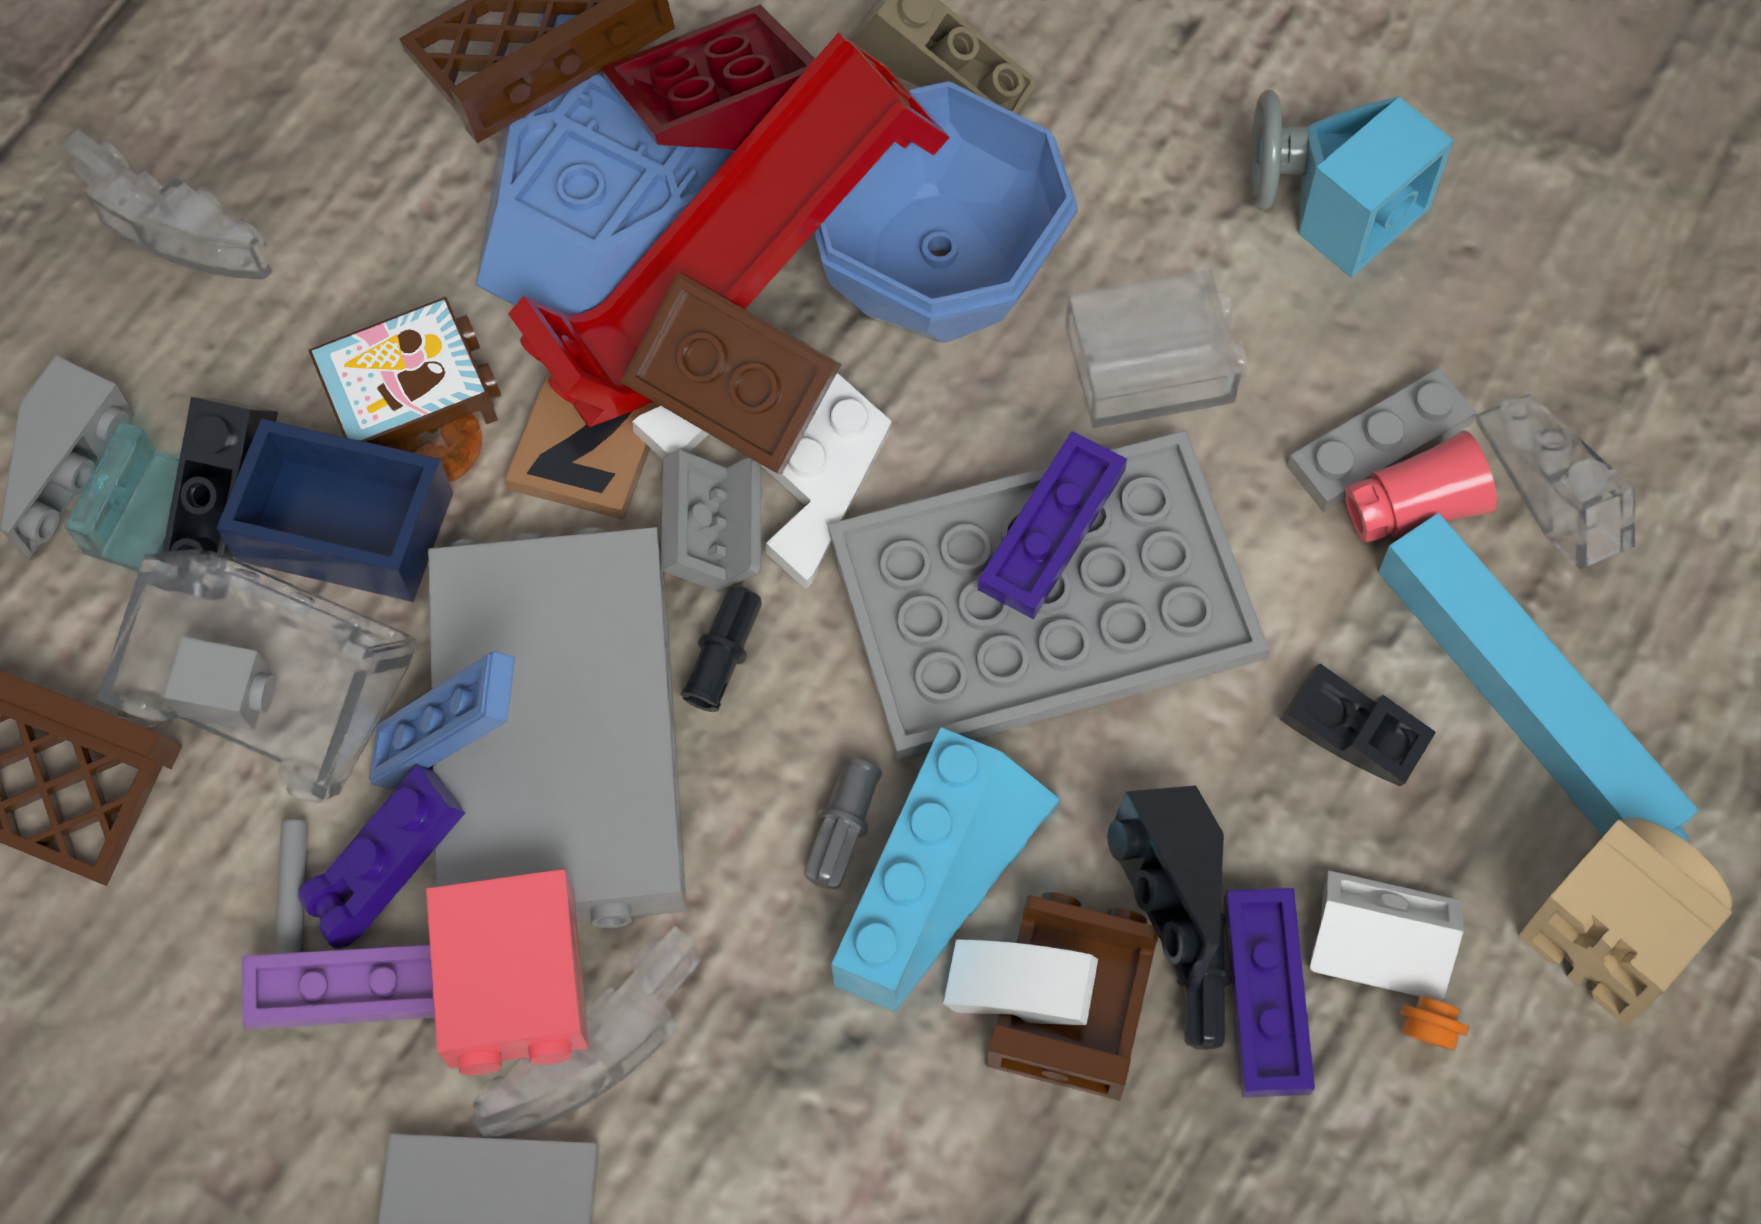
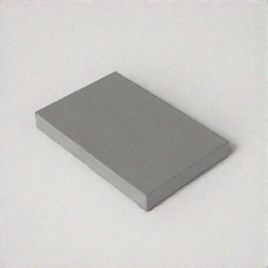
(487, 1181)

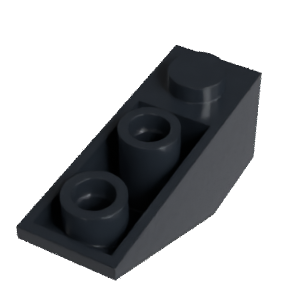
(208, 466)
(1175, 867)

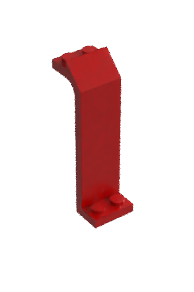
(740, 223)

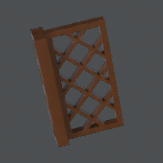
(542, 69)
(87, 730)

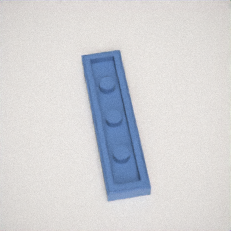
(443, 720)

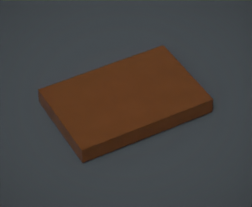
(730, 373)

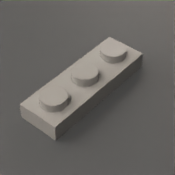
(1381, 437)

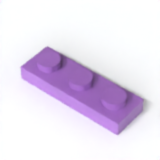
(337, 987)

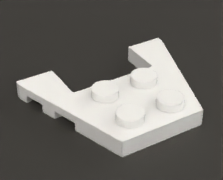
(821, 473)

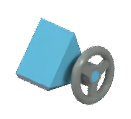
(1360, 174)

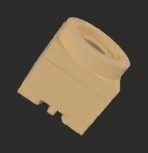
(1631, 915)

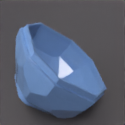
(986, 197)

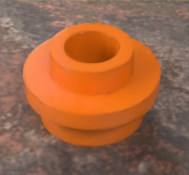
(1433, 1023)

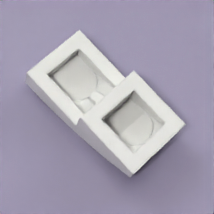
(1021, 980)

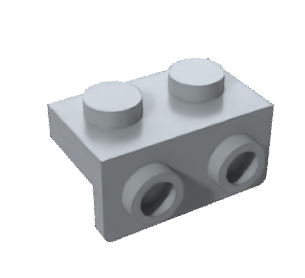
(710, 520)

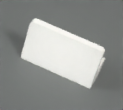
(1387, 936)

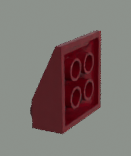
(711, 81)

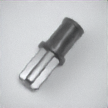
(842, 823)

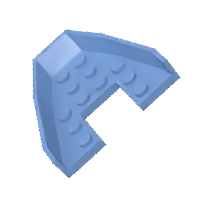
(582, 198)

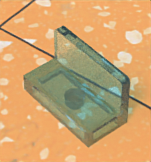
(125, 501)

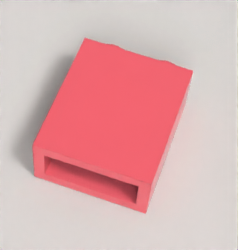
(506, 971)

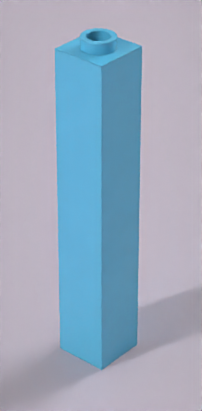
(1530, 682)

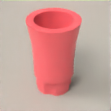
(1442, 480)

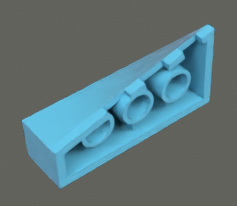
(945, 853)

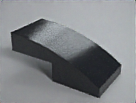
(1357, 729)

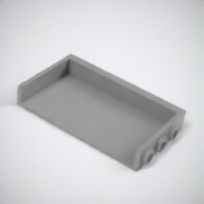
(589, 737)

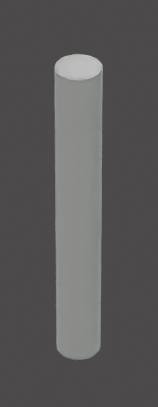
(290, 880)

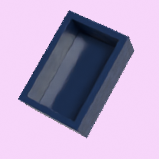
(336, 509)

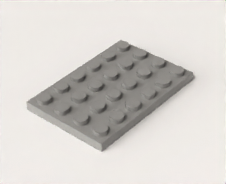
(1133, 611)

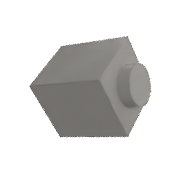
(219, 684)

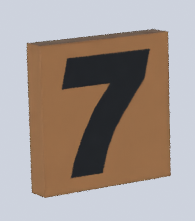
(578, 463)

